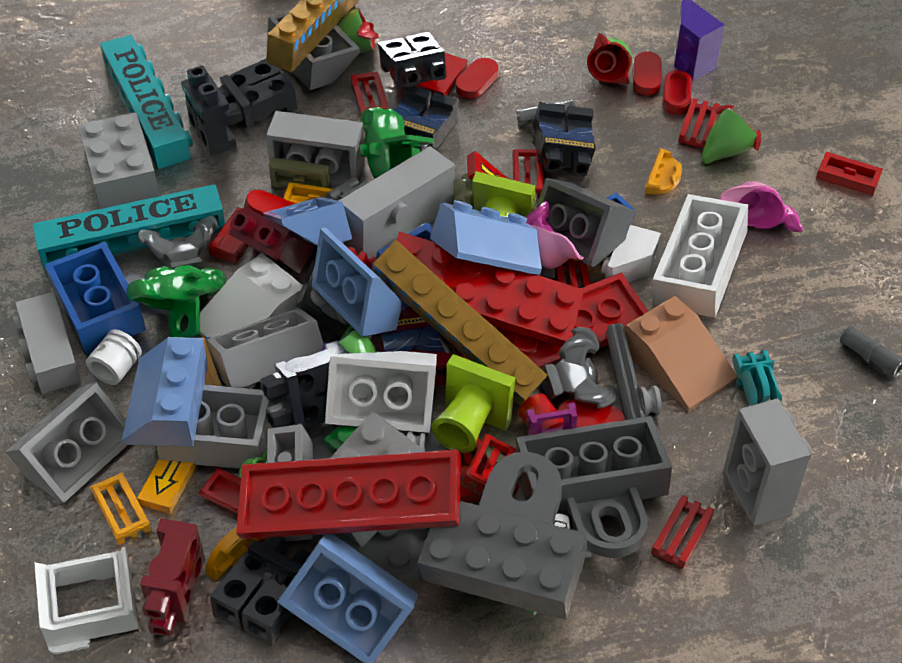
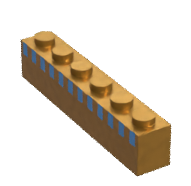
(303, 30)
(455, 319)

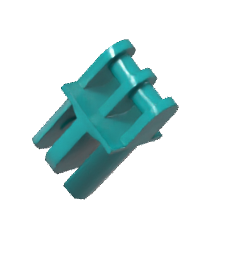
(756, 377)

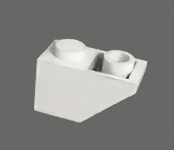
(634, 255)

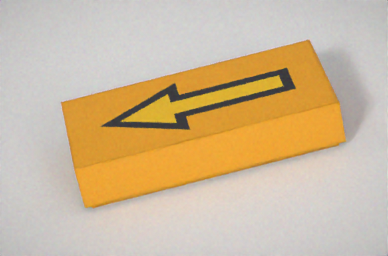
(165, 485)

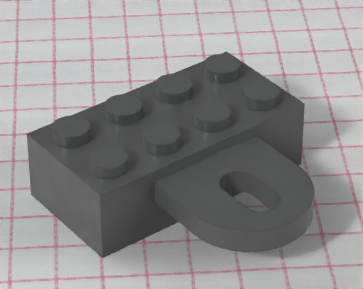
(602, 474)
(510, 546)

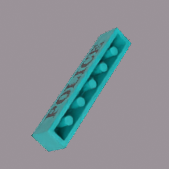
(145, 96)
(119, 225)

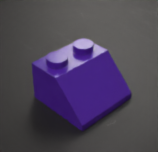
(697, 40)

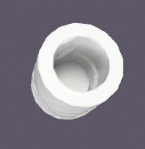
(113, 357)

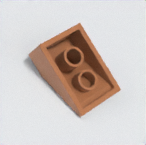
(679, 353)

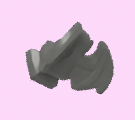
(181, 250)
(575, 374)

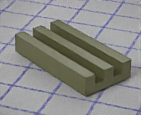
(286, 171)

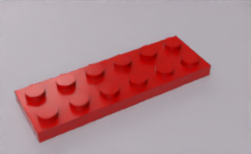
(503, 295)
(601, 305)
(349, 494)

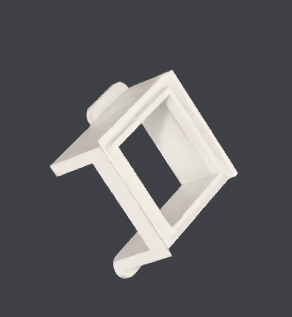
(76, 630)

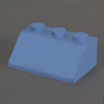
(310, 216)
(487, 237)
(353, 288)
(167, 394)
(349, 598)

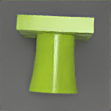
(502, 194)
(473, 397)

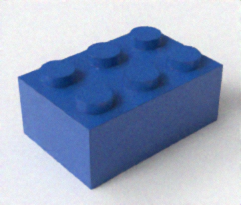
(94, 295)

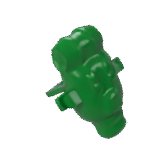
(386, 140)
(178, 292)

